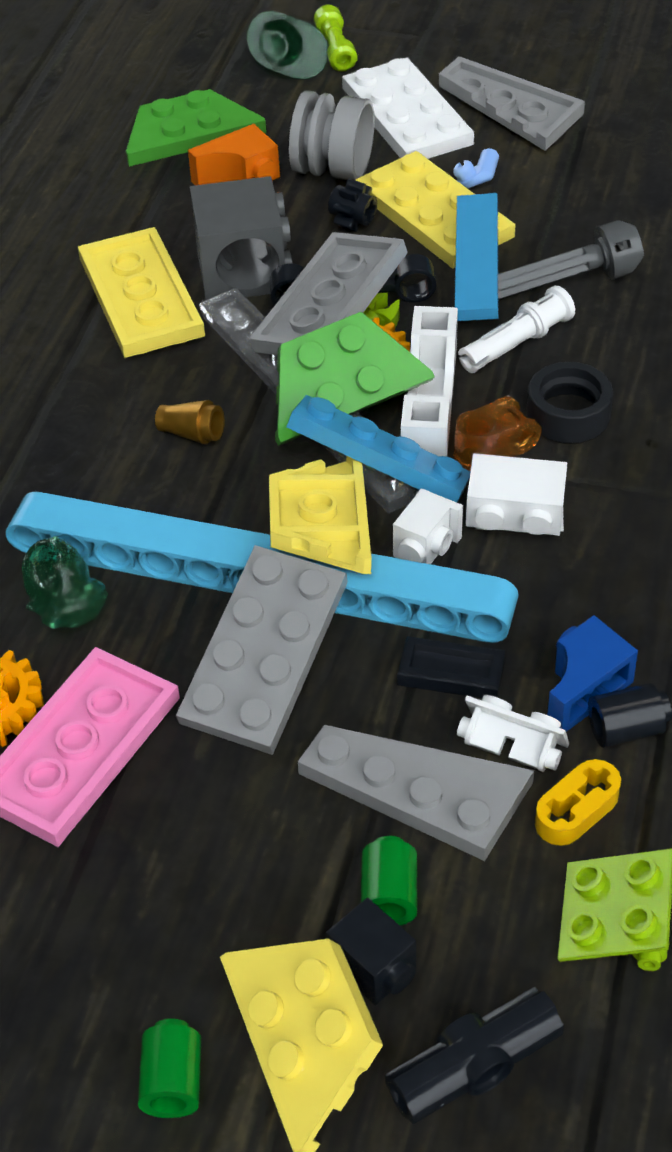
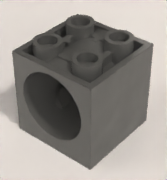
(240, 235)

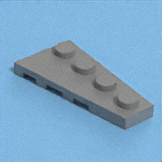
(518, 104)
(430, 789)

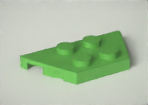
(183, 123)
(346, 364)

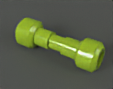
(341, 51)

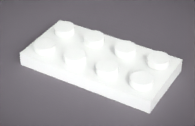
(409, 109)

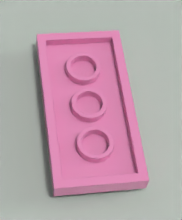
(80, 744)

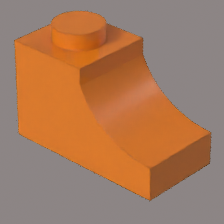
(234, 157)

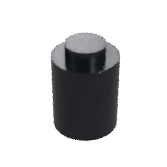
(629, 714)

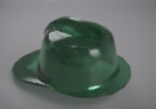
(287, 45)

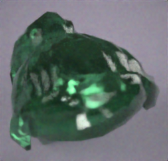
(61, 585)

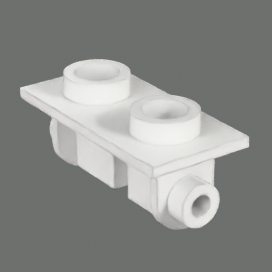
(532, 736)

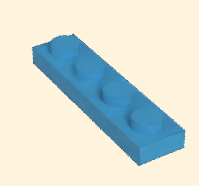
(368, 444)

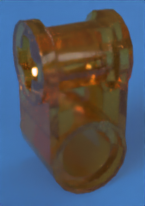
(494, 431)

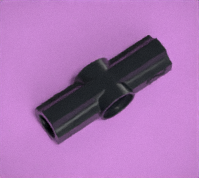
(474, 1054)

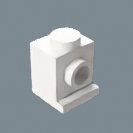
(427, 527)

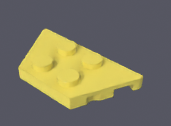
(322, 514)
(304, 1028)

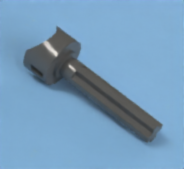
(580, 260)

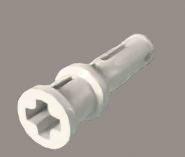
(530, 322)

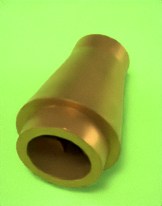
(193, 420)

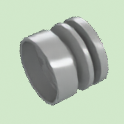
(331, 135)

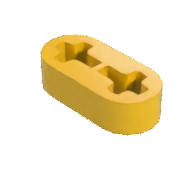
(585, 809)

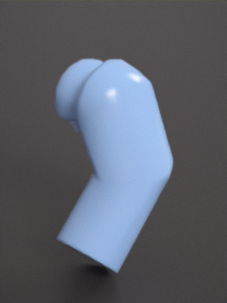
(481, 173)

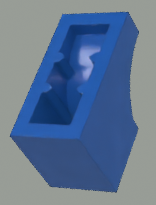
(591, 663)

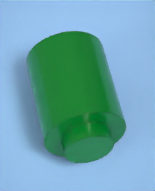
(391, 877)
(170, 1069)

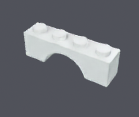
(429, 406)

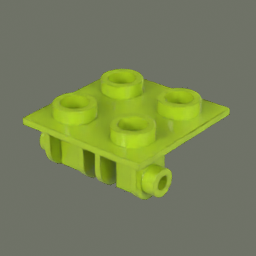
(618, 908)

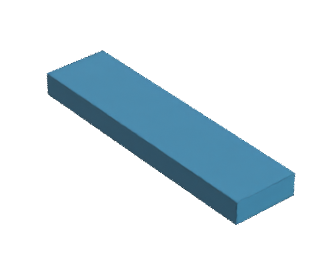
(477, 257)

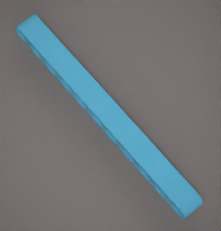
(216, 555)

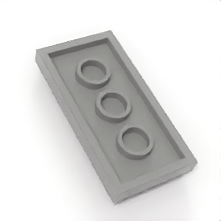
(331, 287)
(262, 649)

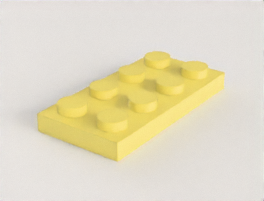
(424, 203)
(141, 292)

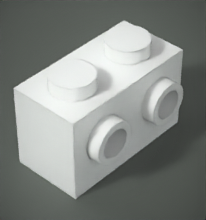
(516, 494)

